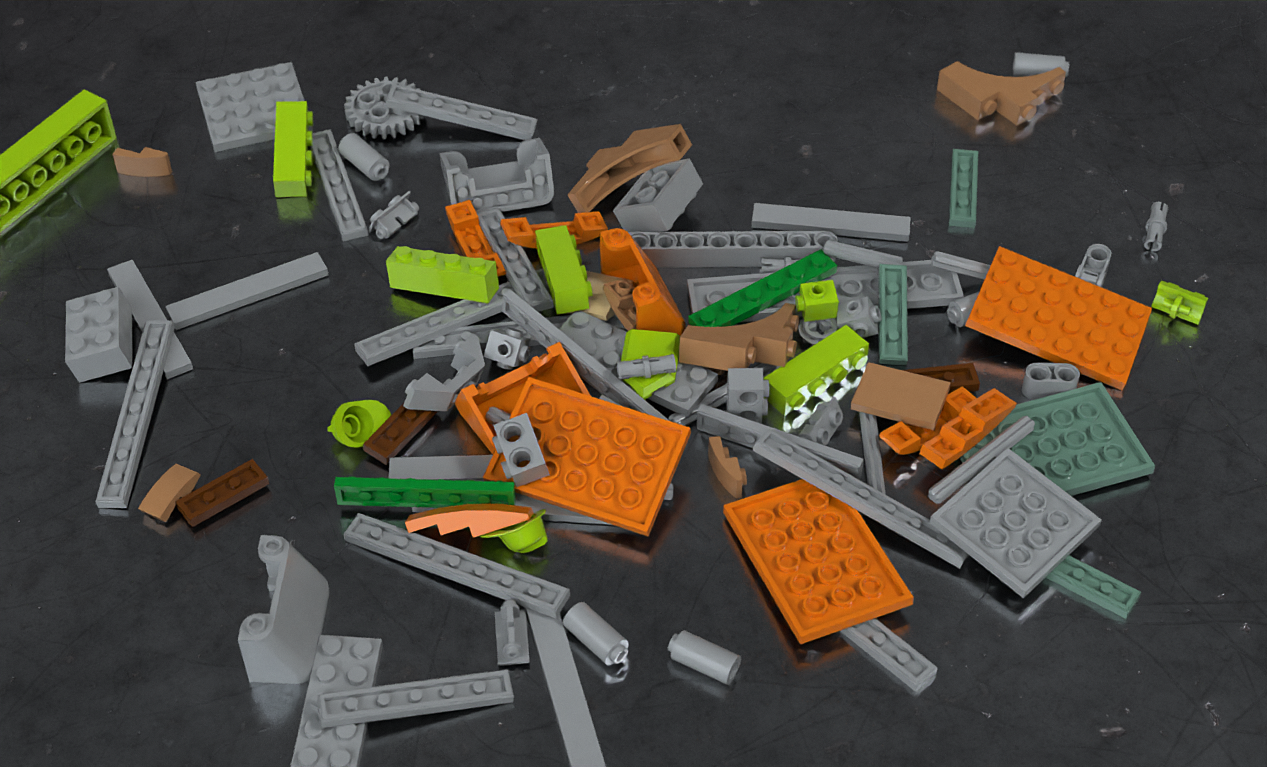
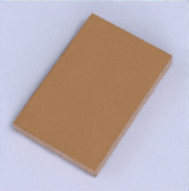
(900, 396)

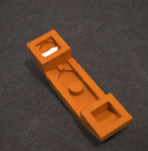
(584, 227)
(469, 234)
(910, 438)

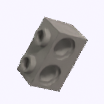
(746, 393)
(523, 449)

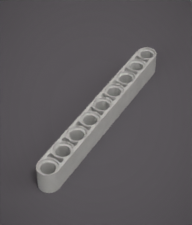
(728, 248)

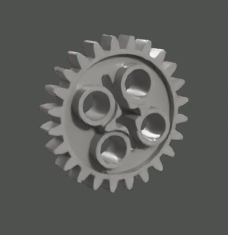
(368, 110)

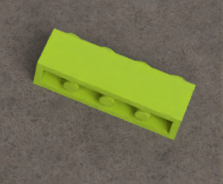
(291, 149)
(563, 269)
(442, 274)
(816, 369)

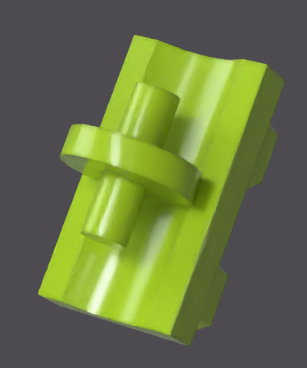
(1179, 302)

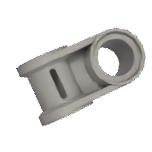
(1095, 264)

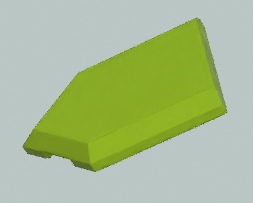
(654, 344)

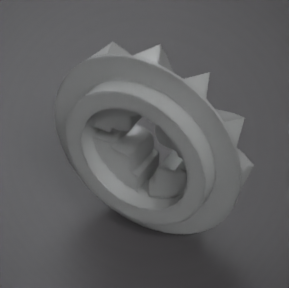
(808, 329)

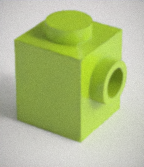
(817, 300)

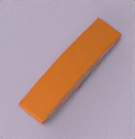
(967, 429)
(478, 517)

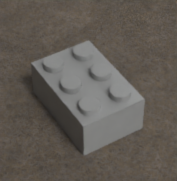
(658, 197)
(98, 334)

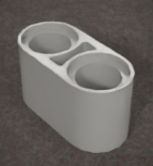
(1049, 379)

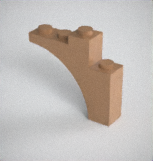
(1010, 96)
(617, 165)
(741, 345)

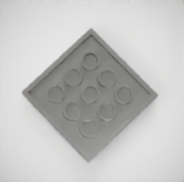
(243, 105)
(1015, 522)

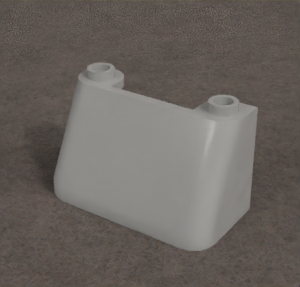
(503, 185)
(285, 641)

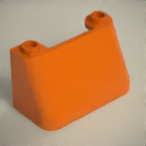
(654, 304)
(505, 391)

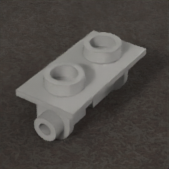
(400, 209)
(823, 422)
(511, 634)

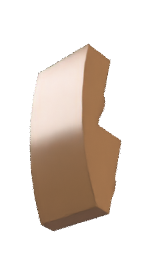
(144, 164)
(620, 299)
(726, 468)
(169, 488)

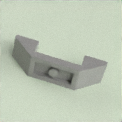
(433, 395)

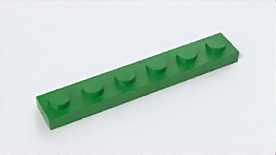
(765, 292)
(421, 492)

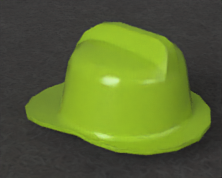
(357, 421)
(524, 535)

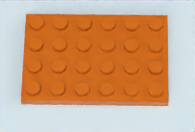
(1059, 317)
(598, 456)
(816, 559)

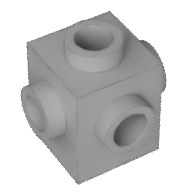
(859, 316)
(507, 348)

